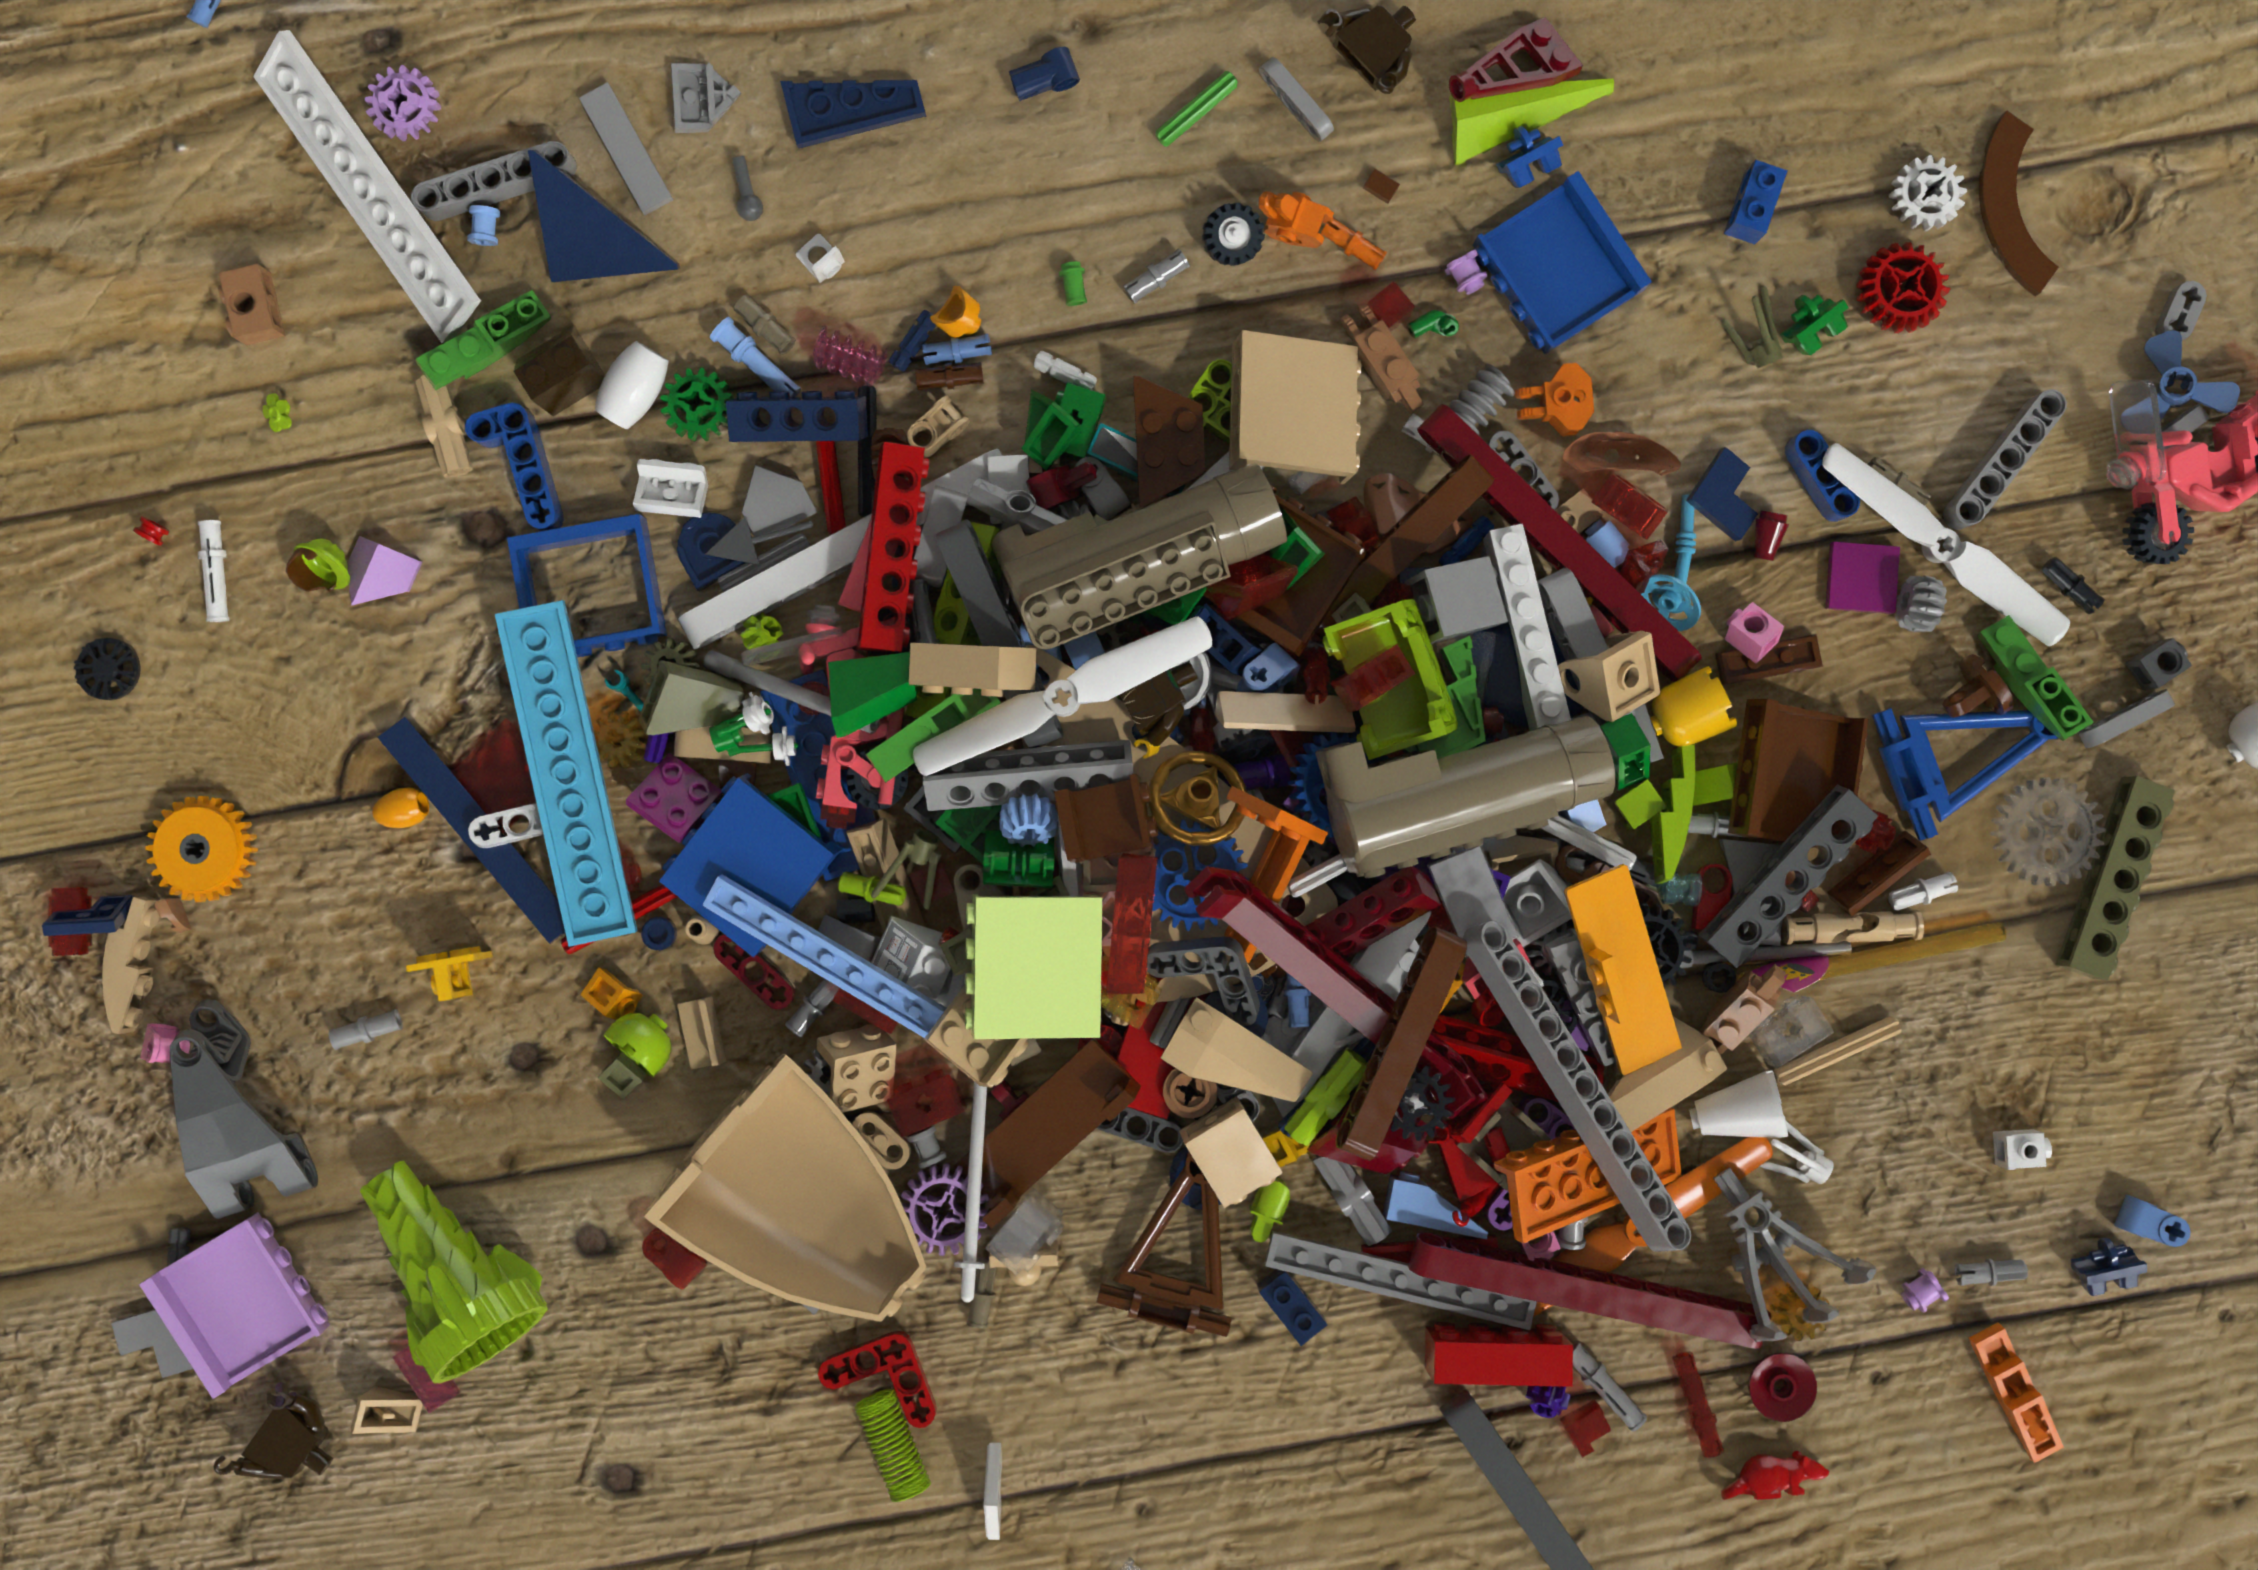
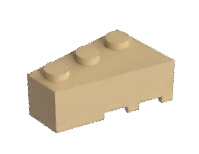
(971, 667)

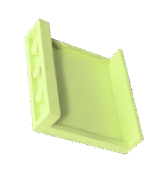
(1034, 966)

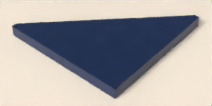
(584, 234)

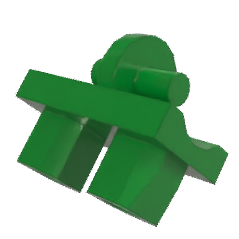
(1810, 318)

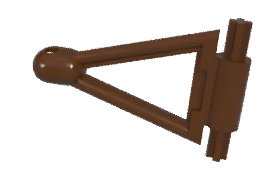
(1165, 1298)

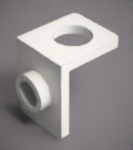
(827, 265)

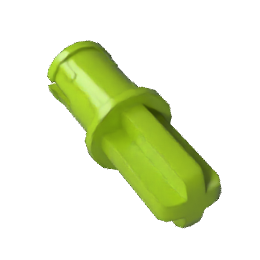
(864, 886)

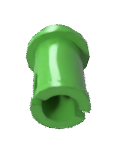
(1073, 283)

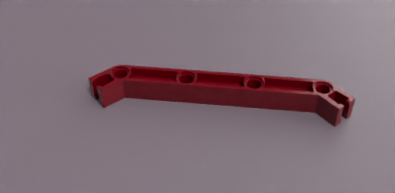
(1324, 973)

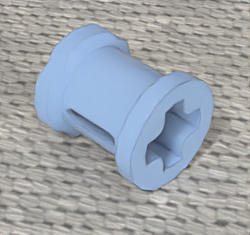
(483, 225)

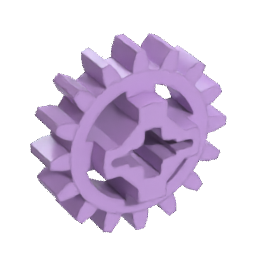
(394, 92)

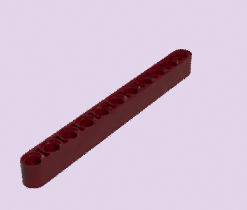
(1561, 543)
(1583, 1289)

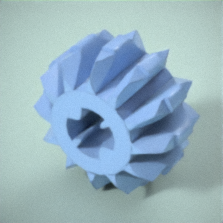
(1028, 820)

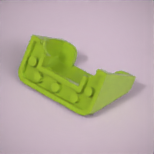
(1416, 707)

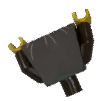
(1158, 705)

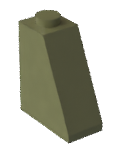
(688, 699)

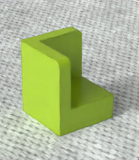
(1639, 804)

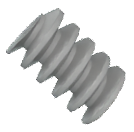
(1481, 397)

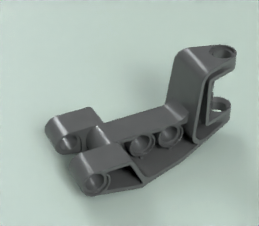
(217, 1128)

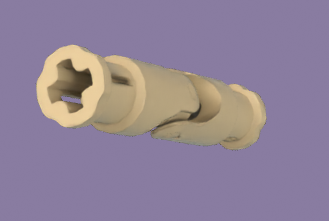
(1843, 927)

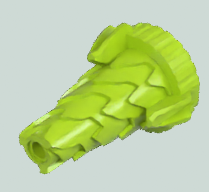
(458, 1297)

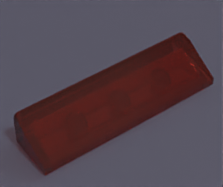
(1131, 924)

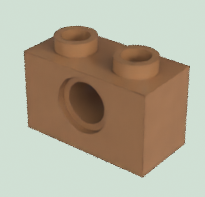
(264, 319)

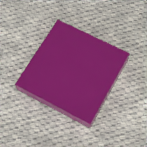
(1862, 577)

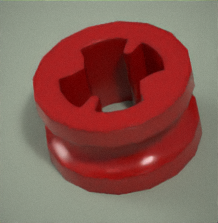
(151, 531)

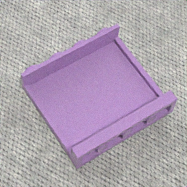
(235, 1304)

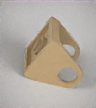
(1604, 676)

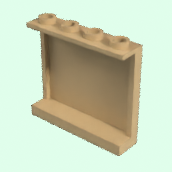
(1294, 404)

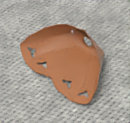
(1651, 454)
(1389, 506)

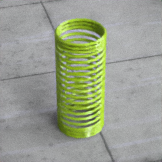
(874, 1406)

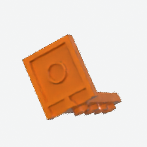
(1281, 853)

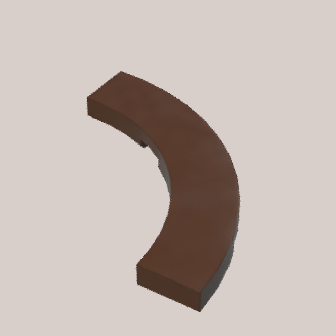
(2001, 208)

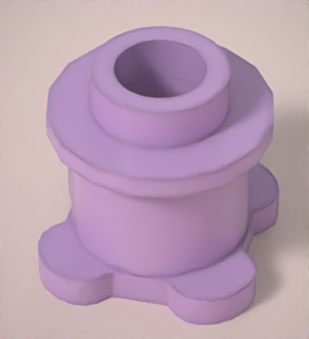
(1467, 273)
(1923, 1291)

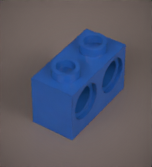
(1755, 202)

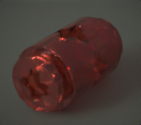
(69, 899)

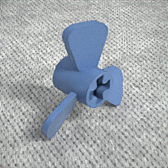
(2166, 355)

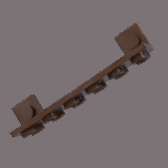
(1050, 1126)

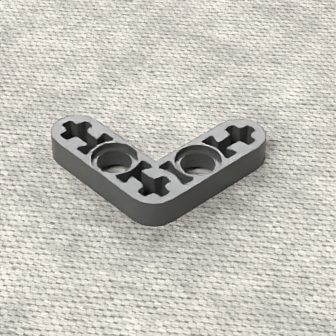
(1212, 962)

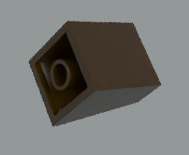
(559, 372)

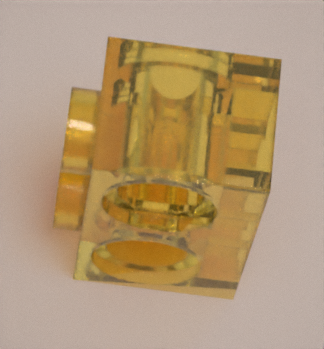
(1120, 1004)

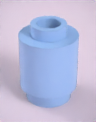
(1607, 542)

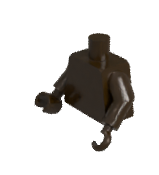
(1373, 43)
(284, 1441)

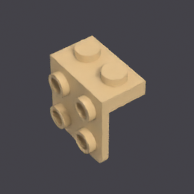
(860, 1066)

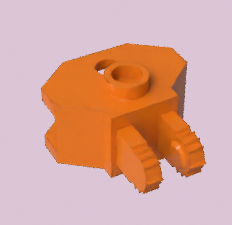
(1294, 218)
(1558, 401)

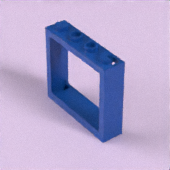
(522, 545)

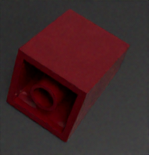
(1392, 1154)

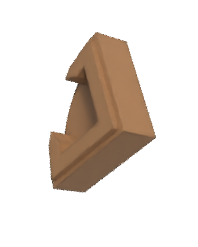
(175, 912)

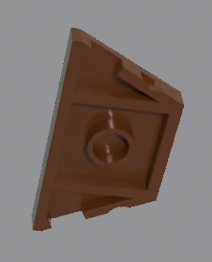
(1166, 440)

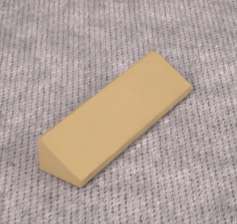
(1282, 712)
(875, 854)

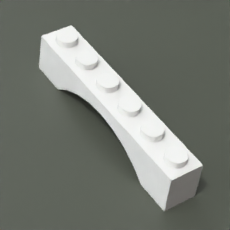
(1538, 669)

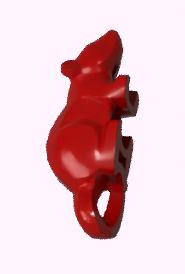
(1768, 1475)

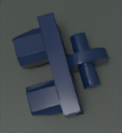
(2108, 1264)

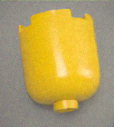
(1692, 709)

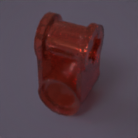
(673, 1259)

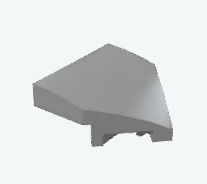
(699, 97)
(775, 501)

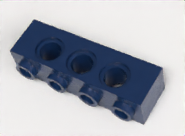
(746, 425)

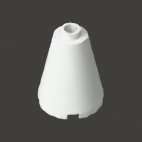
(1742, 1110)

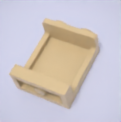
(1230, 1152)

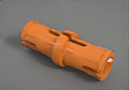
(1353, 243)

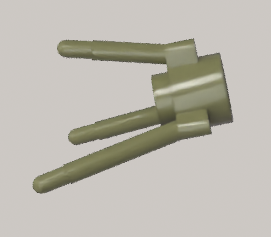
(1766, 349)
(921, 850)

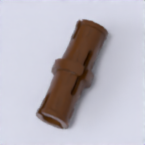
(949, 376)

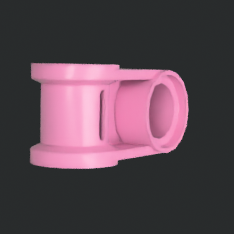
(158, 1041)

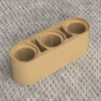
(698, 744)

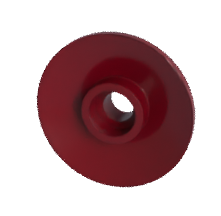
(1793, 1398)

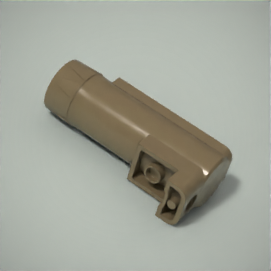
(1095, 575)
(1427, 804)

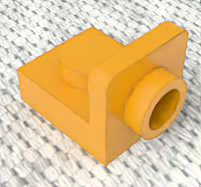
(610, 995)

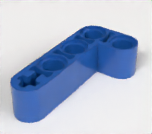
(523, 470)

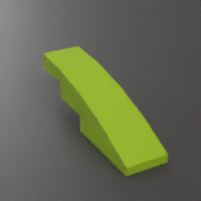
(1672, 825)

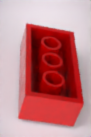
(1498, 1355)

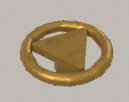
(1195, 798)

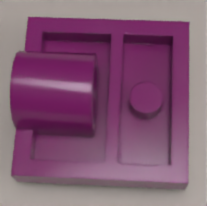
(674, 797)

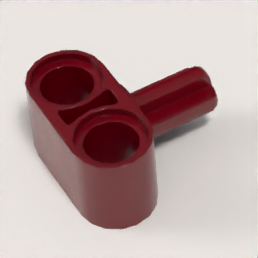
(1060, 484)

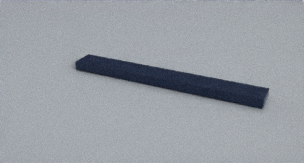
(459, 811)

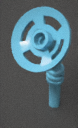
(1674, 594)

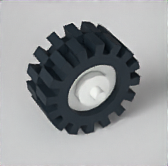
(1233, 234)

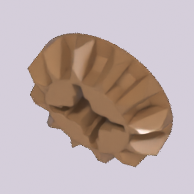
(1176, 1098)

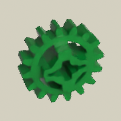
(699, 389)

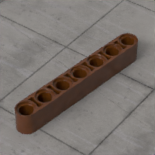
(1414, 532)
(1401, 1043)

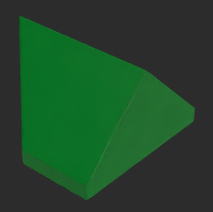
(1048, 430)
(1299, 548)

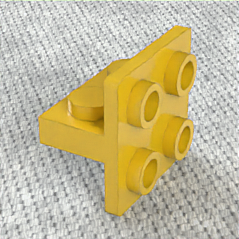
(451, 974)

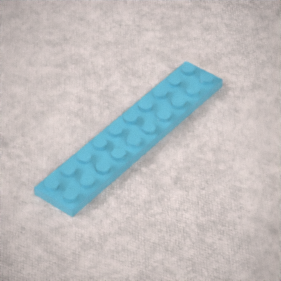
(566, 772)

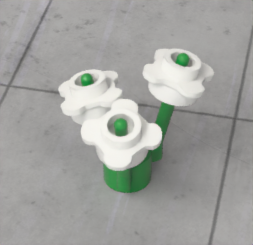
(757, 717)

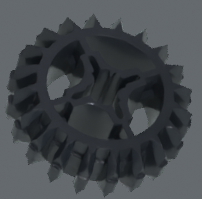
(1664, 922)

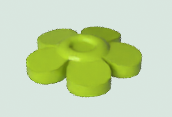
(277, 413)

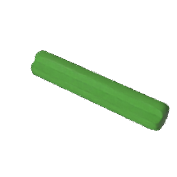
(1196, 108)

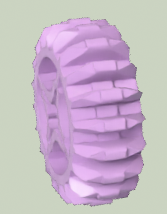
(929, 1204)

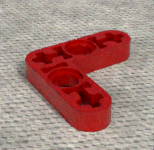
(894, 1364)

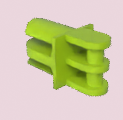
(1268, 1208)

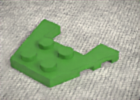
(1464, 701)

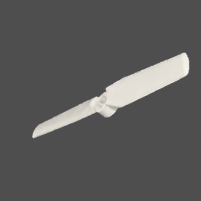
(1970, 564)
(1093, 682)

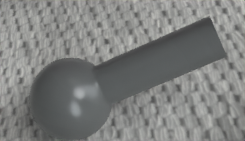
(748, 206)

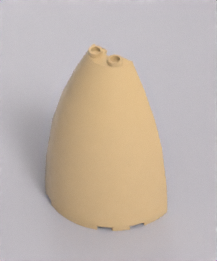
(793, 1201)

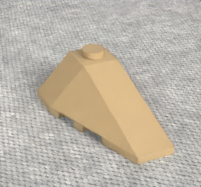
(1226, 1053)
(1669, 1080)

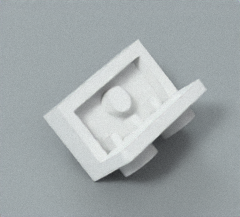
(670, 488)

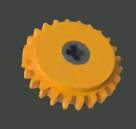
(178, 845)

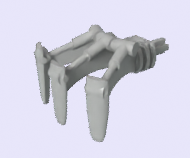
(1772, 1252)

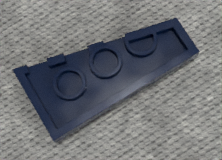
(843, 109)

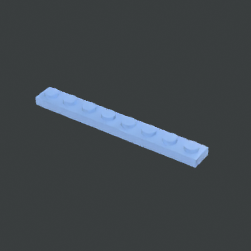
(823, 956)

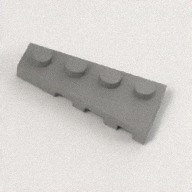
(1572, 972)

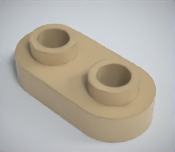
(882, 1138)

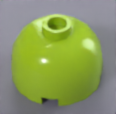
(641, 1040)

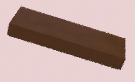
(1784, 658)
(1878, 873)

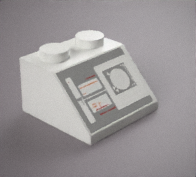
(913, 956)

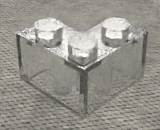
(1025, 1232)

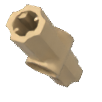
(444, 428)

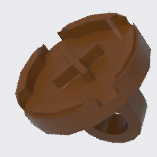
(1980, 688)

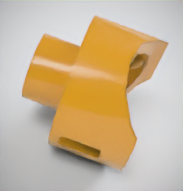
(958, 314)

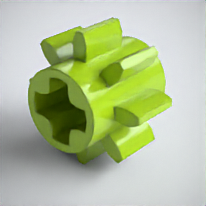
(760, 631)

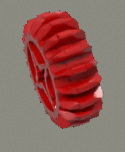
(1923, 302)

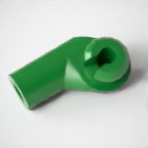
(1434, 321)

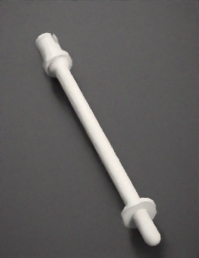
(969, 1262)

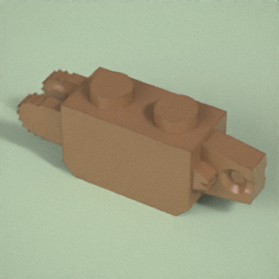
(1384, 360)
(1743, 1008)

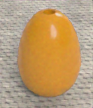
(401, 808)

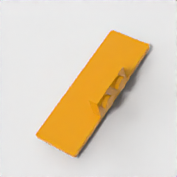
(1622, 969)

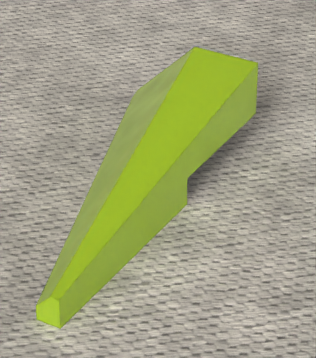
(1491, 120)

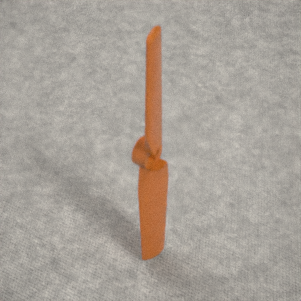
(1613, 1243)

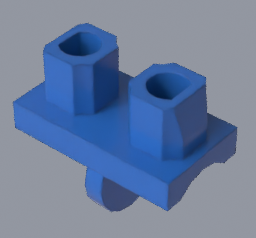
(1544, 152)

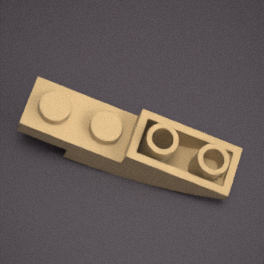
(123, 975)

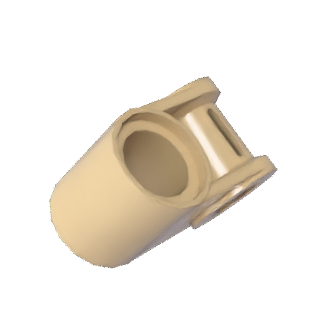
(938, 425)

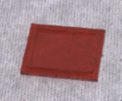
(496, 773)

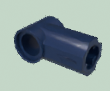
(1053, 72)

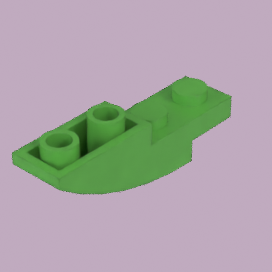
(486, 342)
(2032, 682)
(897, 751)

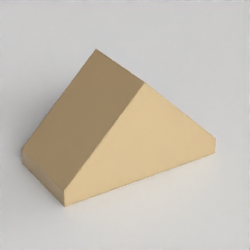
(386, 1412)

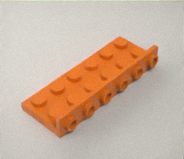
(1562, 1183)

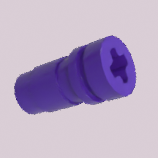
(1265, 773)

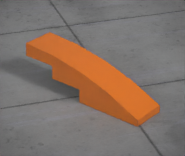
(2016, 1392)

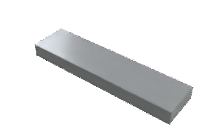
(626, 148)

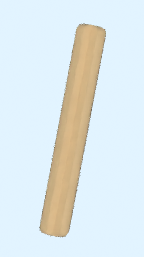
(1838, 1050)

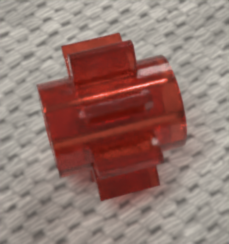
(1880, 836)

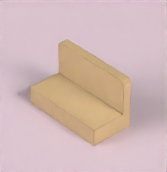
(701, 1033)

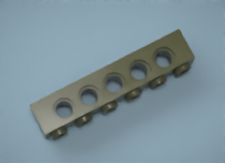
(2099, 885)

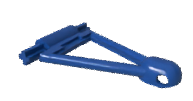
(1916, 772)

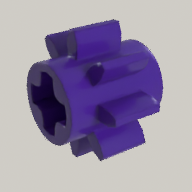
(1548, 1400)

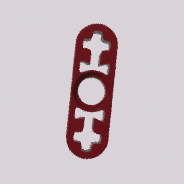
(765, 995)

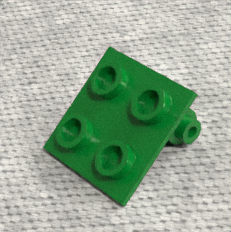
(1016, 865)

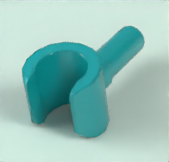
(623, 687)

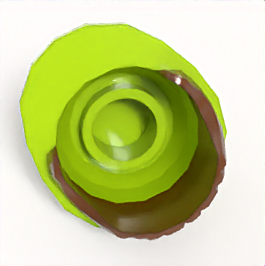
(318, 566)

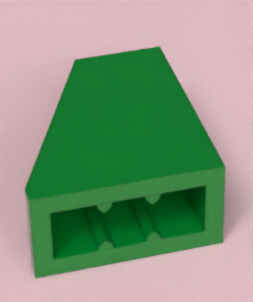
(868, 690)

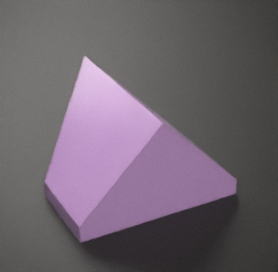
(379, 571)

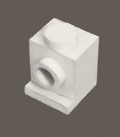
(2010, 1148)

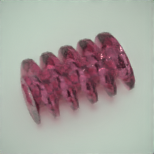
(848, 358)

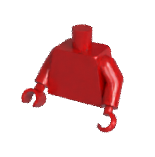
(1466, 1178)

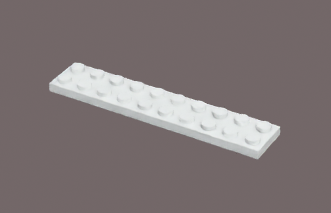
(366, 187)

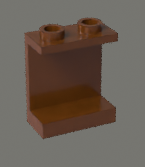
(1106, 819)

